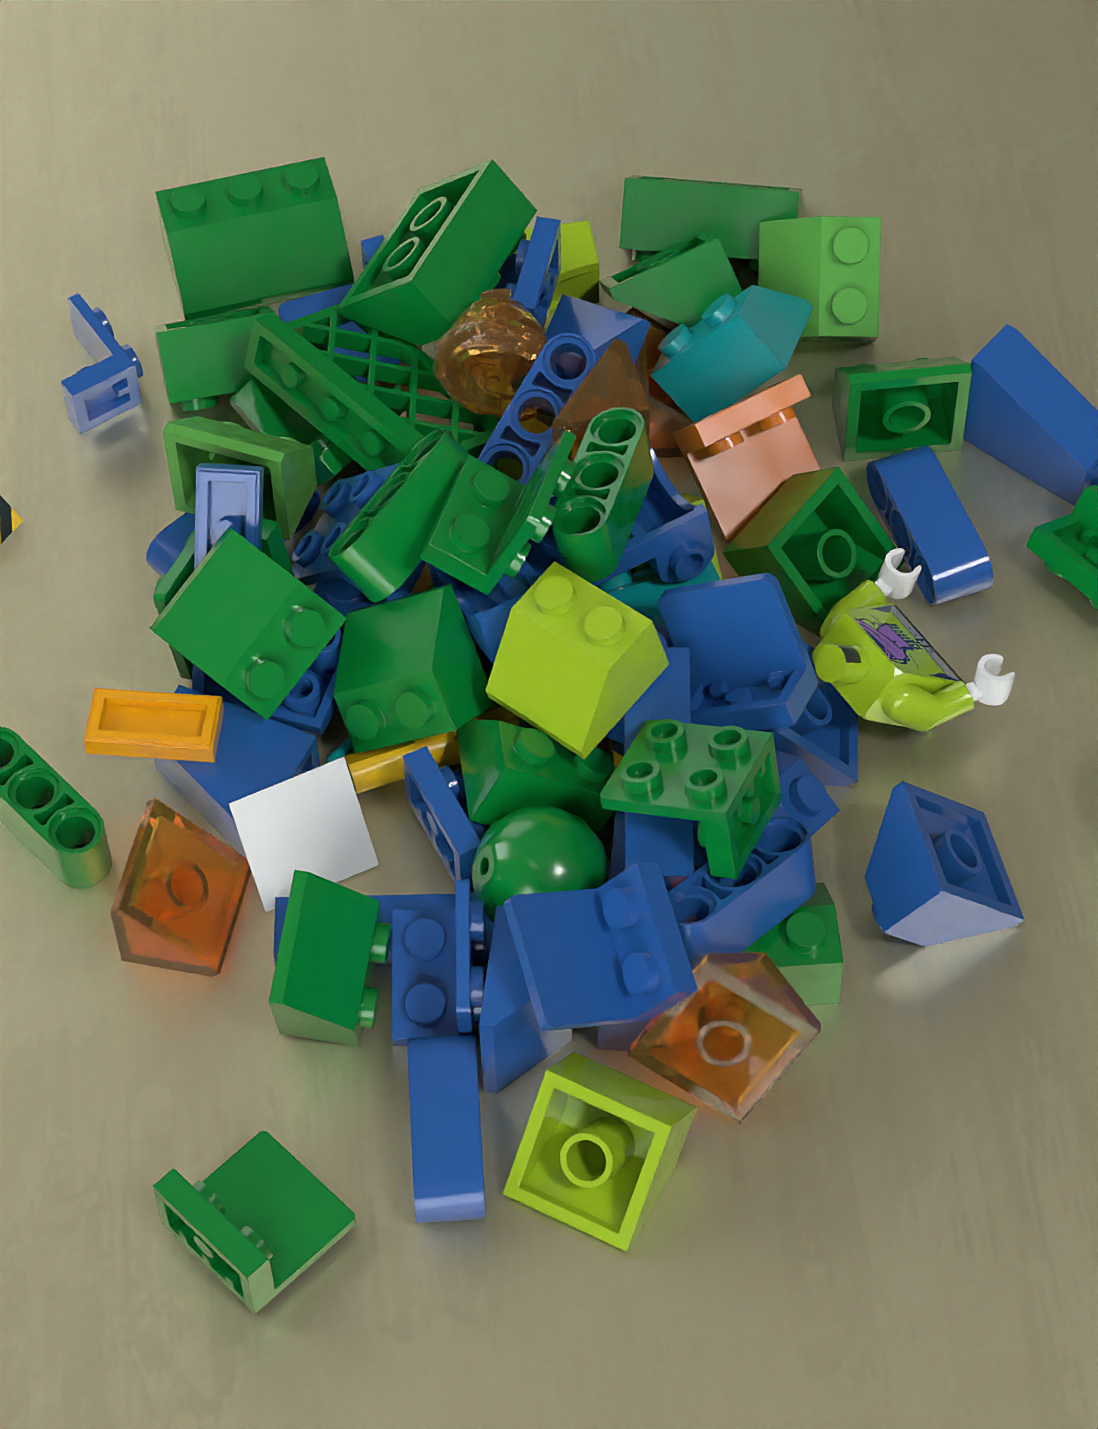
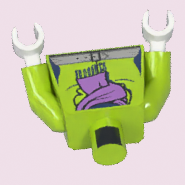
(888, 664)

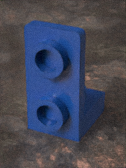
(110, 384)

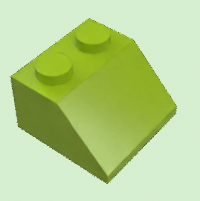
(574, 660)
(598, 1149)

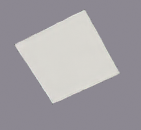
(304, 826)

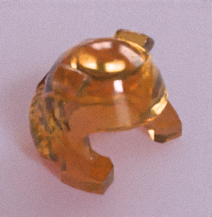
(487, 352)

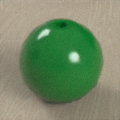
(537, 853)

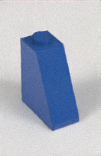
(1031, 417)
(248, 759)

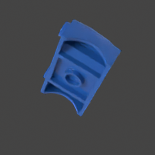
(666, 534)

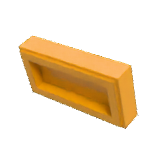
(154, 725)

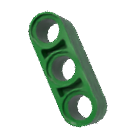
(603, 494)
(394, 525)
(59, 824)

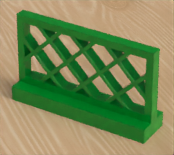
(351, 412)

